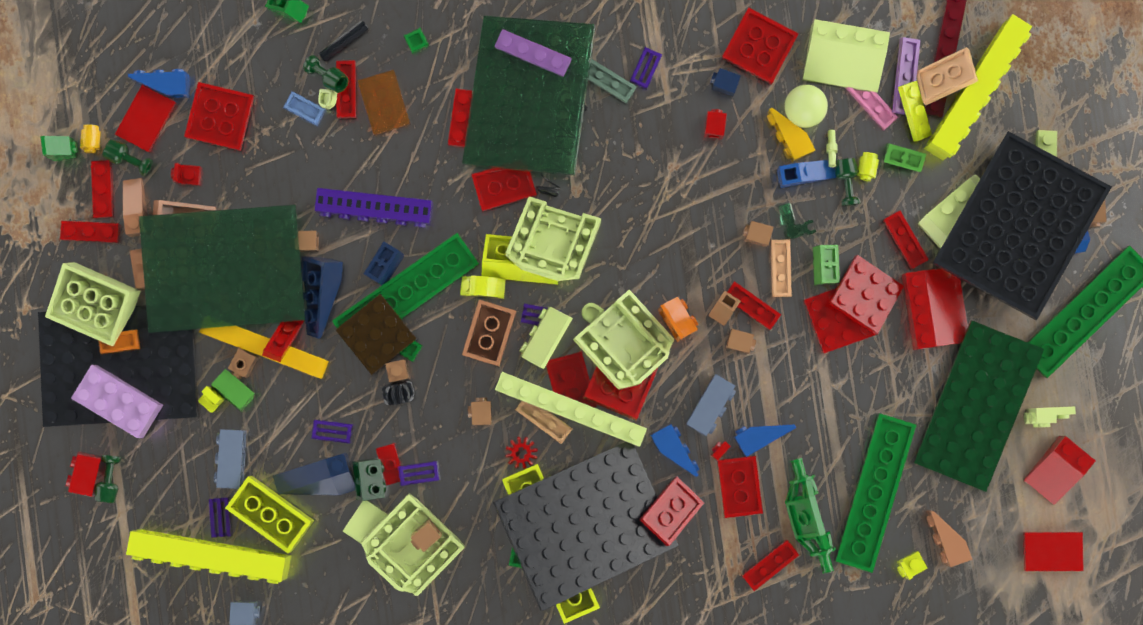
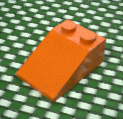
(677, 318)

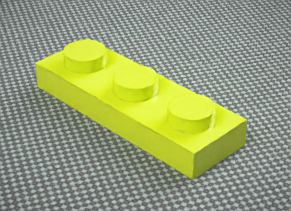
(915, 111)

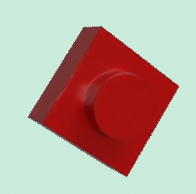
(719, 449)

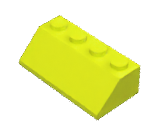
(498, 265)

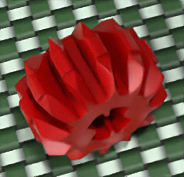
(516, 448)

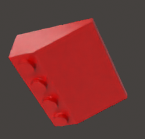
(934, 308)

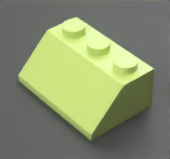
(545, 337)

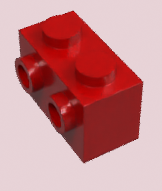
(84, 474)

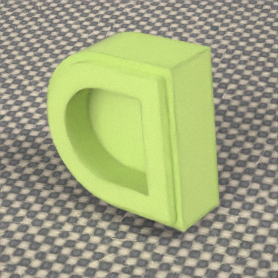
(327, 98)
(591, 312)

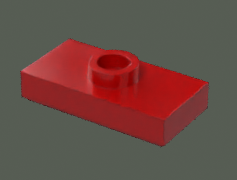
(391, 462)

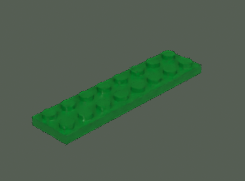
(421, 279)
(1089, 310)
(875, 492)

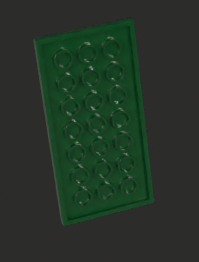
(978, 405)

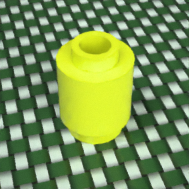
(868, 166)

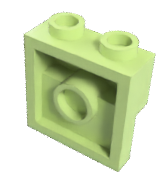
(1044, 416)

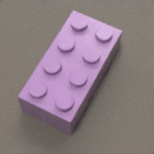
(117, 401)

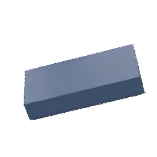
(304, 108)

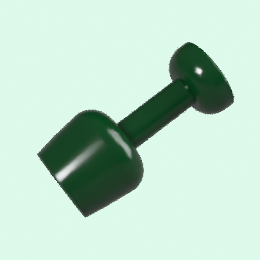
(332, 78)
(117, 153)
(846, 170)
(106, 490)

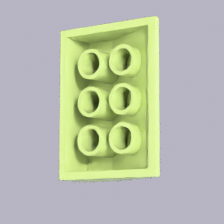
(845, 55)
(91, 303)

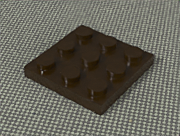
(376, 334)

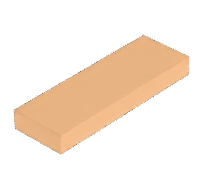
(781, 268)
(545, 421)

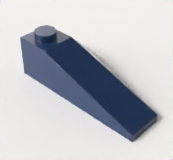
(321, 286)
(322, 477)

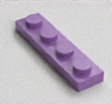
(533, 53)
(906, 69)

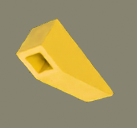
(794, 139)

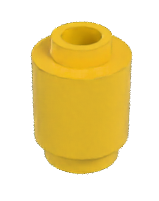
(90, 138)

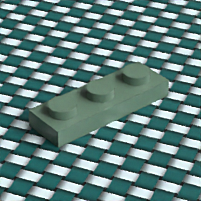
(610, 82)

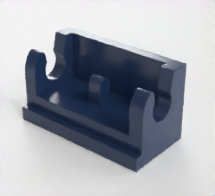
(384, 263)

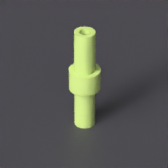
(831, 148)

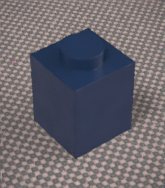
(725, 82)

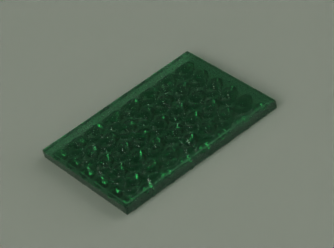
(523, 112)
(222, 268)

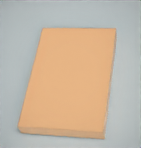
(946, 76)

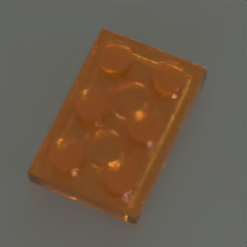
(384, 102)

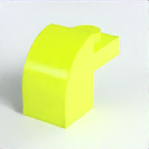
(482, 287)

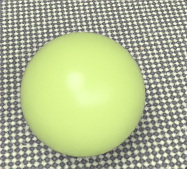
(806, 106)

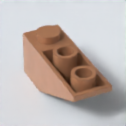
(953, 547)

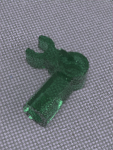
(793, 230)

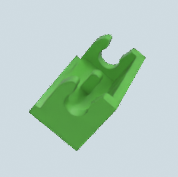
(904, 157)
(826, 264)
(233, 390)

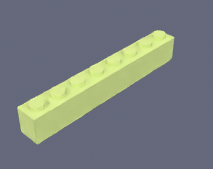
(570, 409)

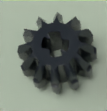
(398, 392)

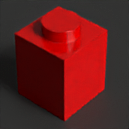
(715, 124)

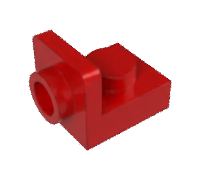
(186, 174)

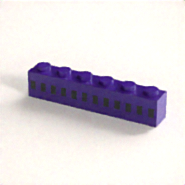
(373, 206)

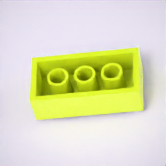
(269, 514)

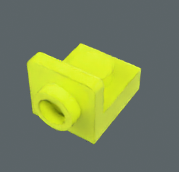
(211, 399)
(911, 565)

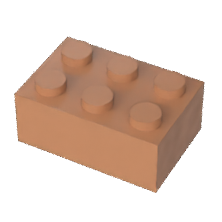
(489, 333)

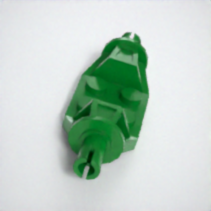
(806, 518)

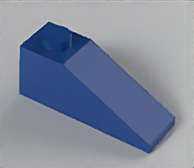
(755, 438)

